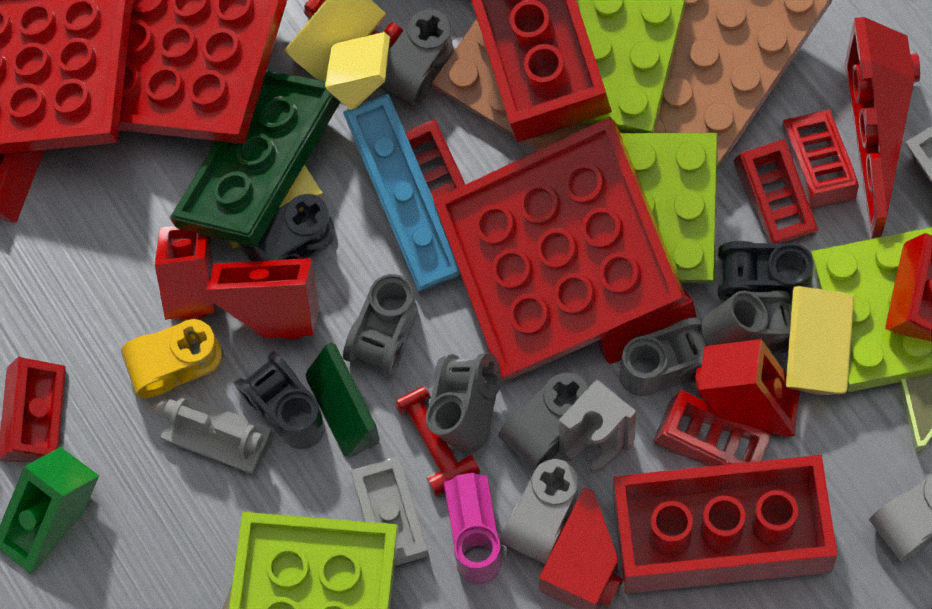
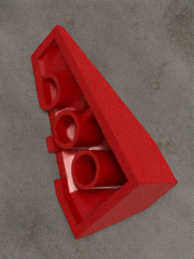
(880, 92)

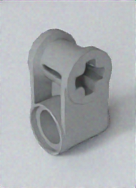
(541, 517)
(907, 520)

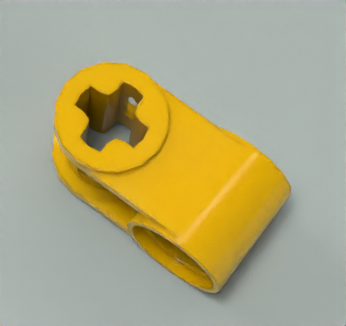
(166, 360)

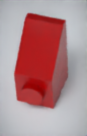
(183, 273)
(268, 296)
(748, 386)
(583, 560)

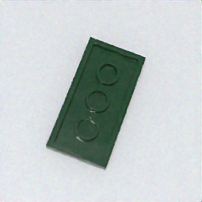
(247, 182)

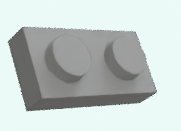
(387, 499)

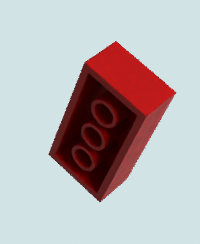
(541, 64)
(724, 524)

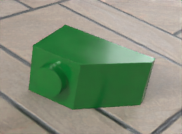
(45, 507)

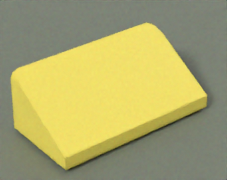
(330, 25)
(357, 68)
(819, 341)

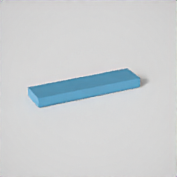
(402, 192)

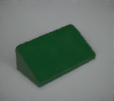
(341, 402)

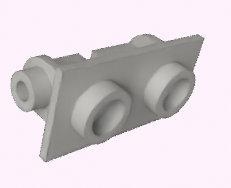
(214, 432)

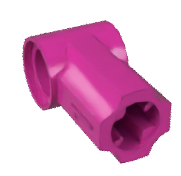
(473, 525)

